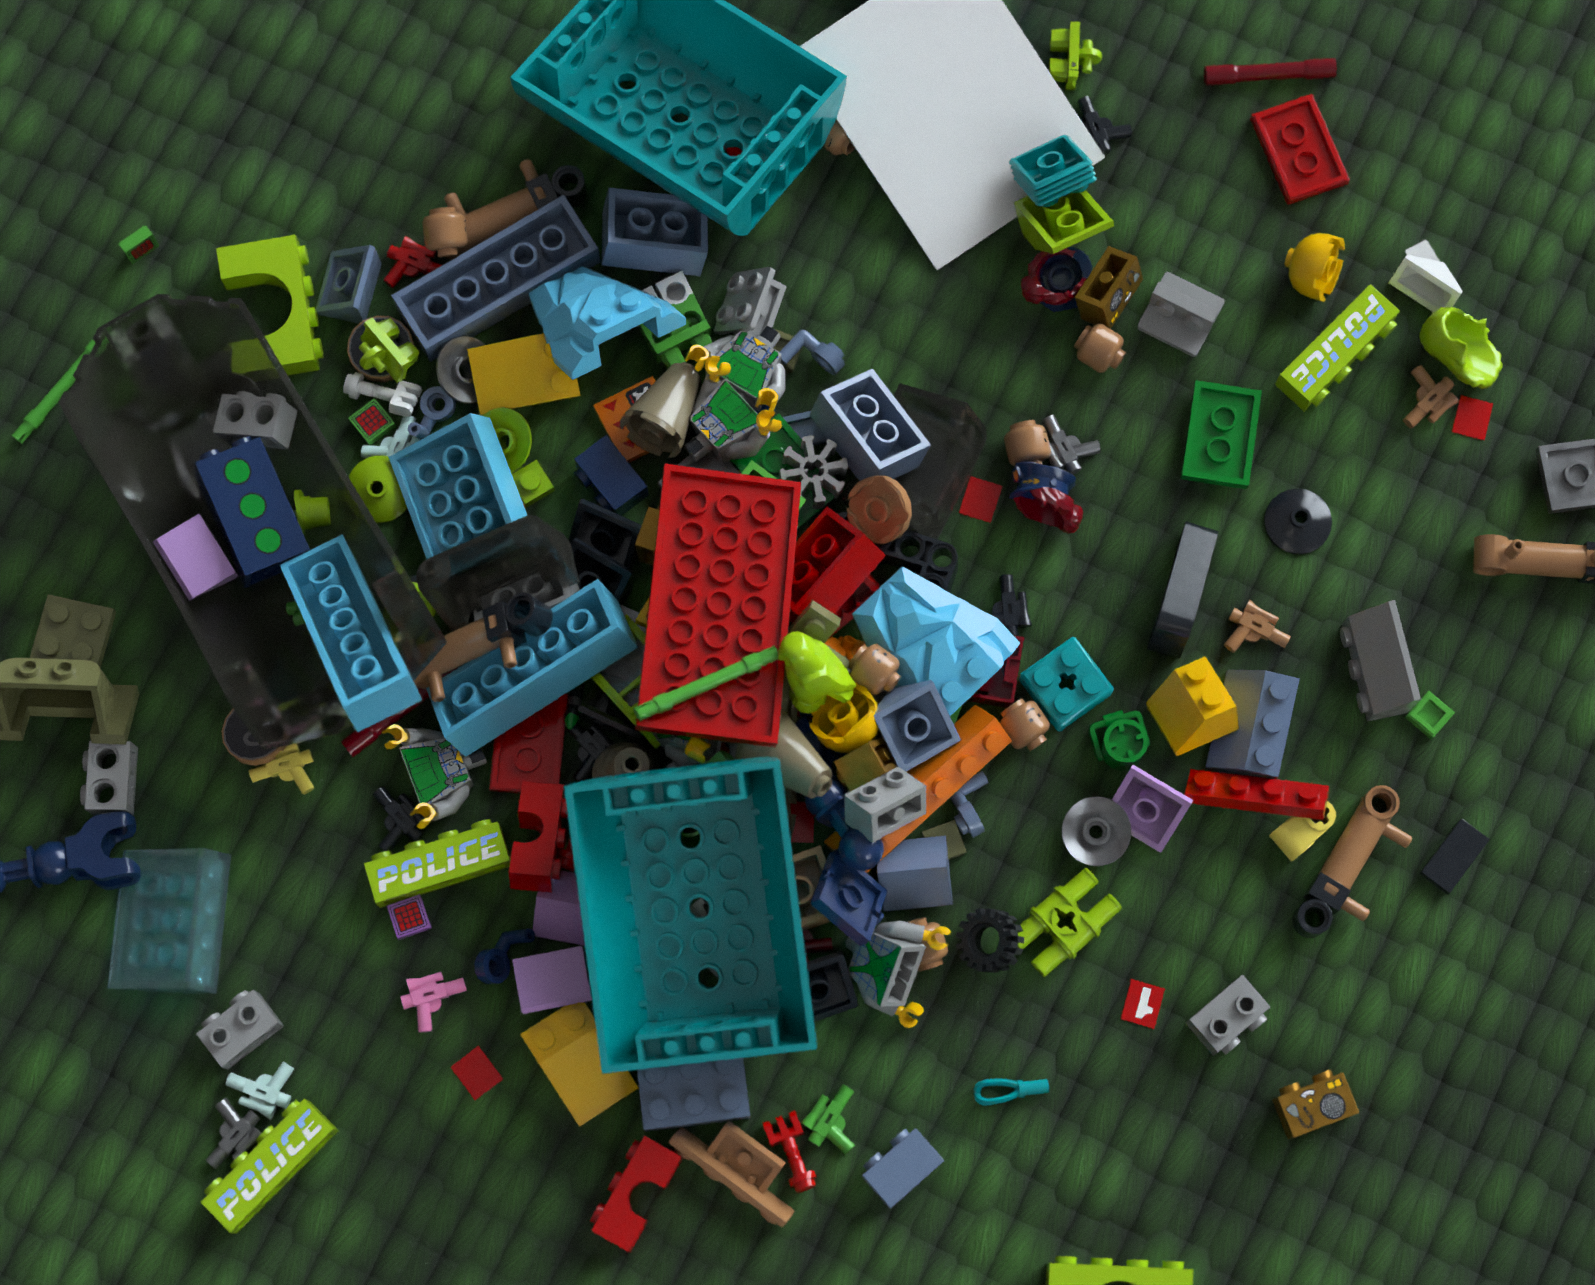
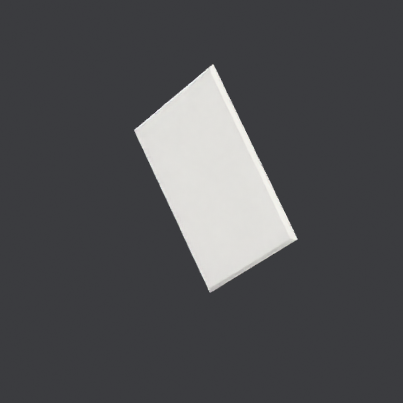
(941, 108)

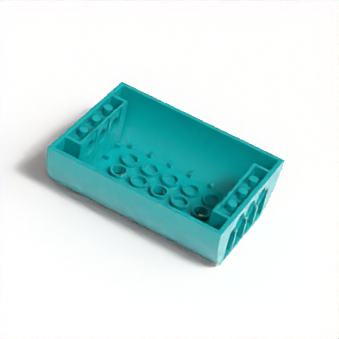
(697, 60)
(649, 944)

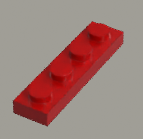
(1257, 794)

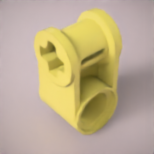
(1299, 833)

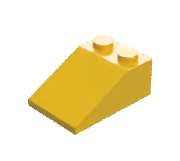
(518, 374)
(570, 1058)

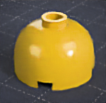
(1315, 265)
(847, 724)

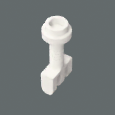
(401, 399)

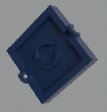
(849, 899)

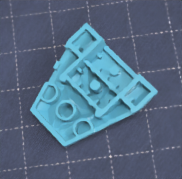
(590, 309)
(934, 636)

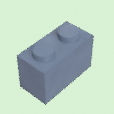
(901, 1167)

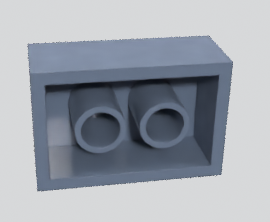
(653, 233)
(869, 427)
(693, 1094)

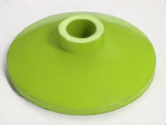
(512, 425)
(387, 504)

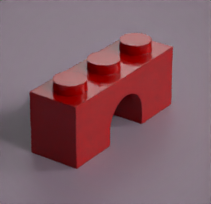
(536, 863)
(647, 1164)

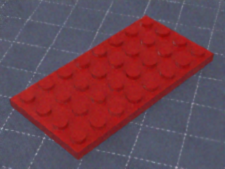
(718, 597)

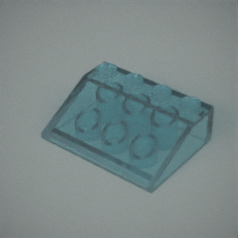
(171, 922)

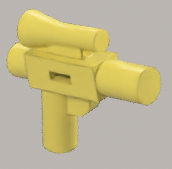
(288, 767)

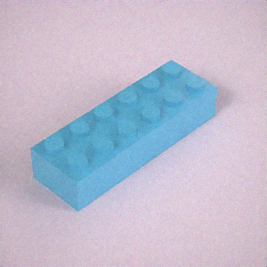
(350, 633)
(490, 699)

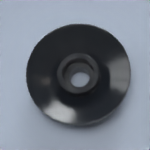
(1295, 536)

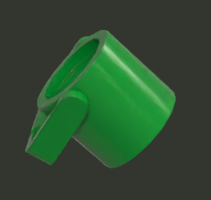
(1123, 741)

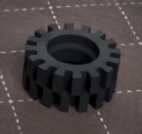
(972, 936)

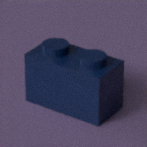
(610, 477)

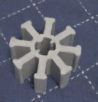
(826, 470)

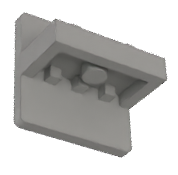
(750, 302)
(1180, 314)

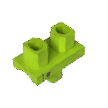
(1068, 41)
(382, 352)

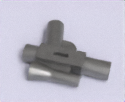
(1067, 449)
(236, 1133)

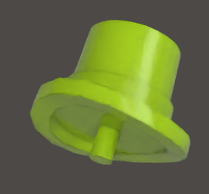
(311, 511)

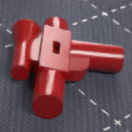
(409, 261)

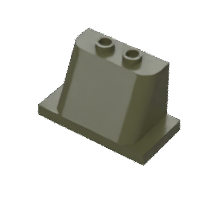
(64, 690)

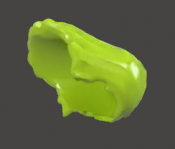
(1462, 346)

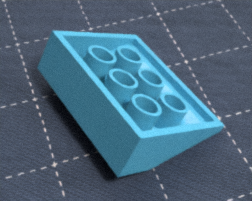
(457, 484)

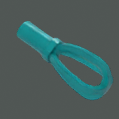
(1021, 1089)

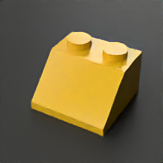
(1193, 707)

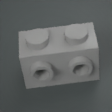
(885, 804)
(1228, 1015)
(239, 1028)

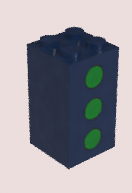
(250, 509)

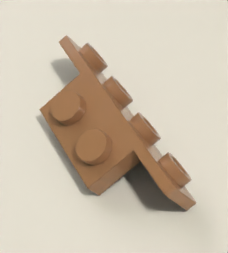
(740, 1165)

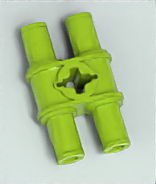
(1084, 925)

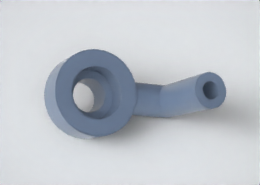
(827, 356)
(430, 417)
(967, 818)

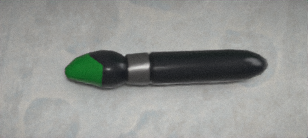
(575, 698)

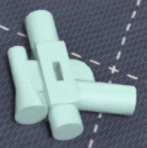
(394, 444)
(264, 1092)

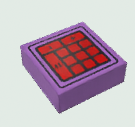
(409, 917)

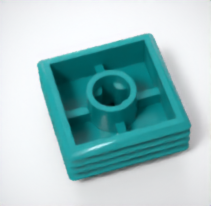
(1053, 171)
(1062, 705)

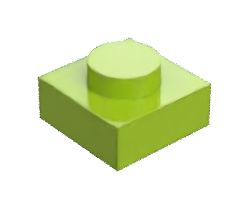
(532, 483)

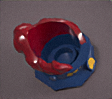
(1056, 278)
(1044, 495)

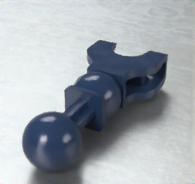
(829, 809)
(81, 856)

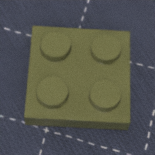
(73, 630)

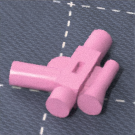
(427, 996)

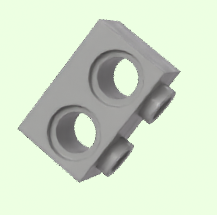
(250, 416)
(119, 777)

